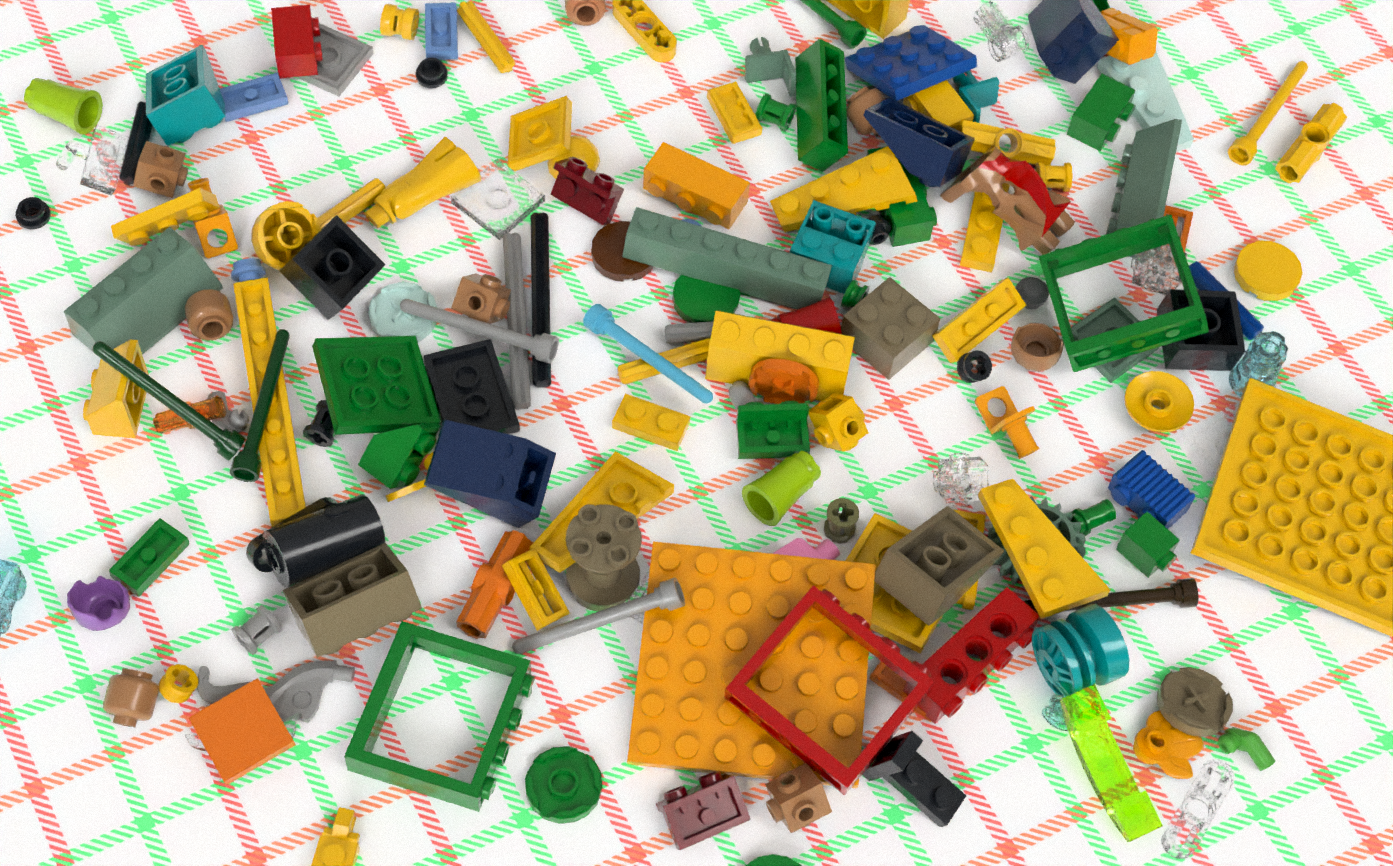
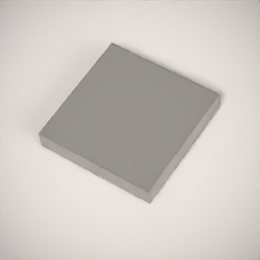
(341, 60)

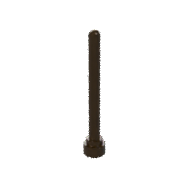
(1181, 593)

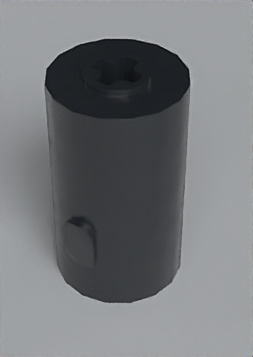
(322, 539)

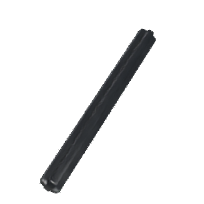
(540, 292)

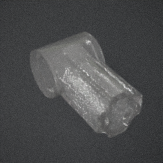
(1003, 38)

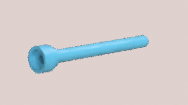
(600, 321)

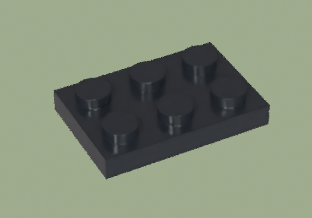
(472, 387)

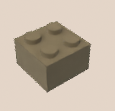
(890, 327)

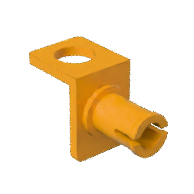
(216, 219)
(1011, 422)

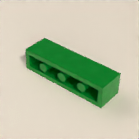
(821, 105)

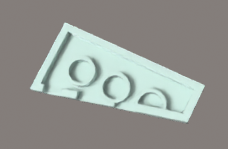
(1153, 94)

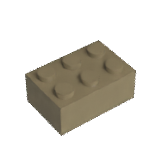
(352, 600)

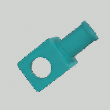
(975, 93)

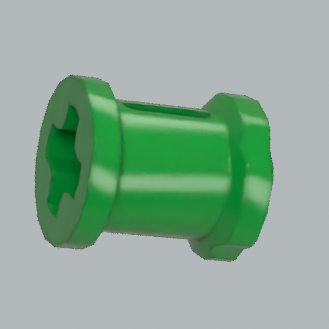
(775, 112)

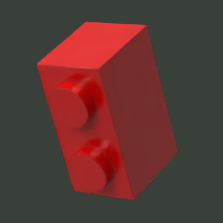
(295, 41)

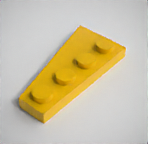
(616, 483)
(1043, 558)

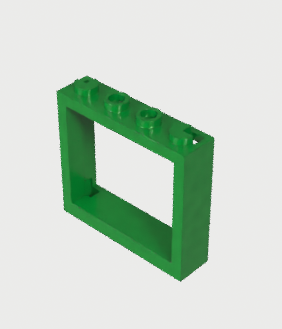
(1139, 335)
(359, 753)

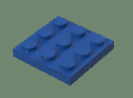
(910, 62)

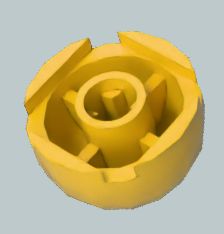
(282, 232)

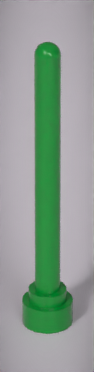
(850, 32)

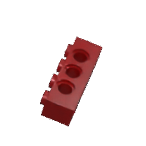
(1003, 614)

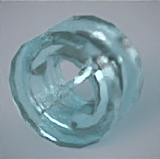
(1053, 713)

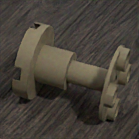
(605, 549)

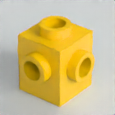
(838, 422)

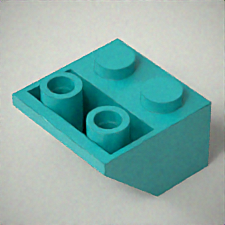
(834, 239)

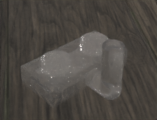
(101, 158)

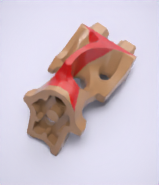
(1028, 210)

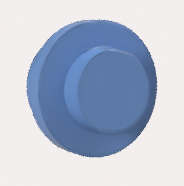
(247, 270)

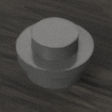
(1033, 292)

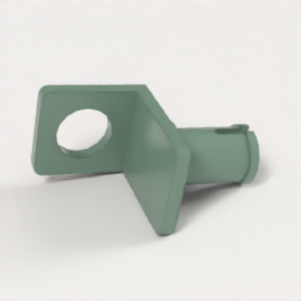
(769, 65)

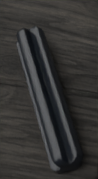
(138, 136)

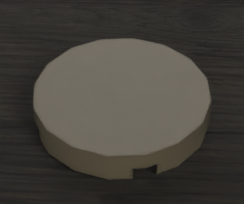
(1194, 702)

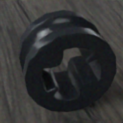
(983, 366)

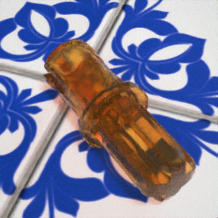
(169, 421)

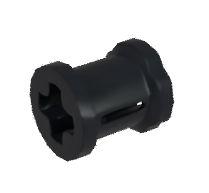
(321, 429)

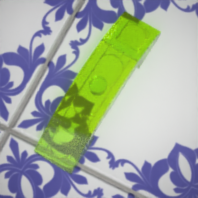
(1105, 765)

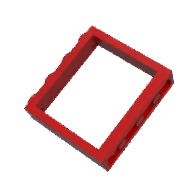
(791, 736)

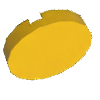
(1268, 270)

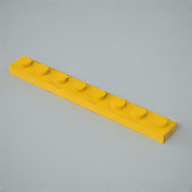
(278, 444)

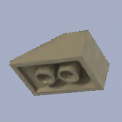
(936, 564)

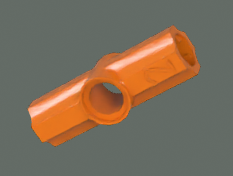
(491, 587)

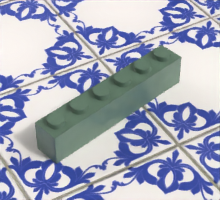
(725, 260)

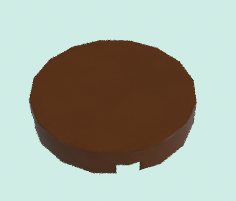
(608, 252)

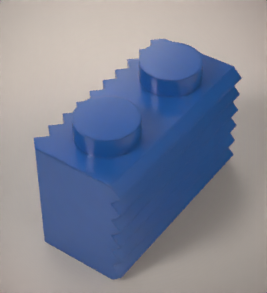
(1151, 489)

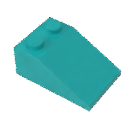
(184, 97)

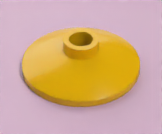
(1162, 391)

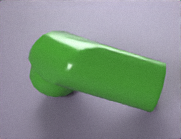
(1249, 742)

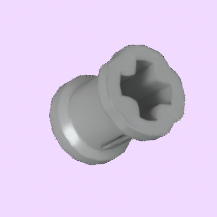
(257, 629)

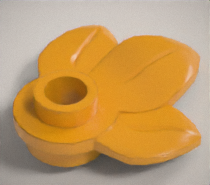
(1166, 746)

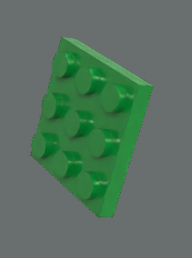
(374, 383)

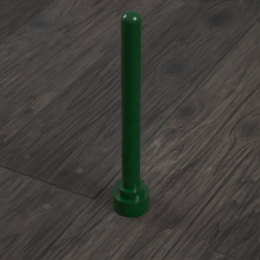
(224, 440)
(247, 463)

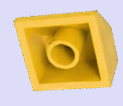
(115, 399)

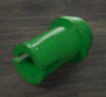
(1094, 516)

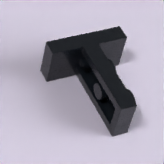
(916, 778)

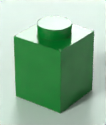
(1148, 545)

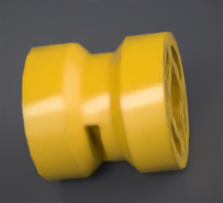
(399, 21)

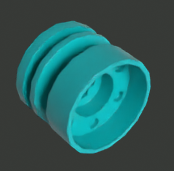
(1080, 651)

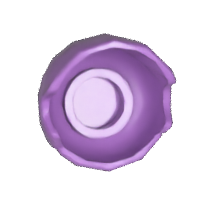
(99, 603)

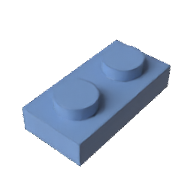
(441, 31)
(253, 97)

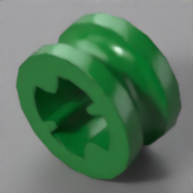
(854, 294)

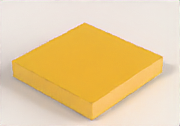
(540, 133)

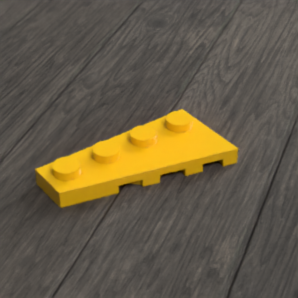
(856, 187)

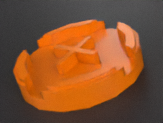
(783, 381)

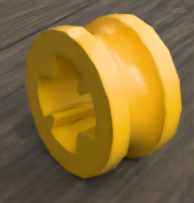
(173, 692)

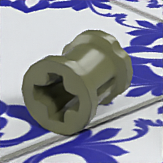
(849, 518)

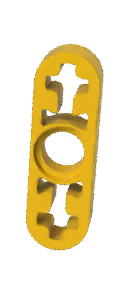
(646, 38)

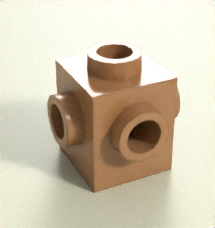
(160, 169)
(482, 298)
(797, 798)

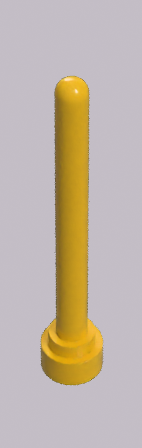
(1245, 147)

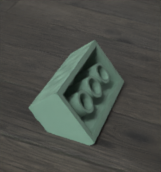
(1146, 176)
(143, 295)

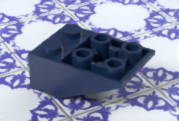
(491, 471)

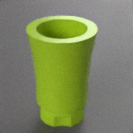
(69, 105)
(781, 488)

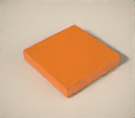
(241, 731)

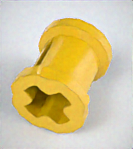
(1056, 176)

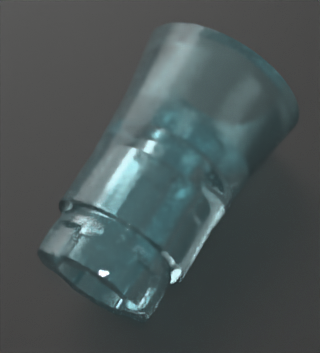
(1261, 361)

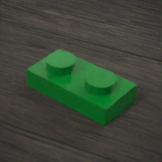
(149, 557)

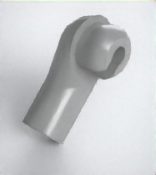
(741, 394)
(233, 419)

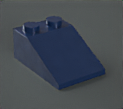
(1070, 36)
(920, 142)

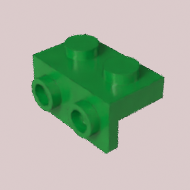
(772, 430)

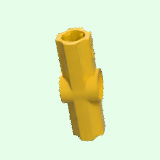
(1311, 143)
(1023, 145)

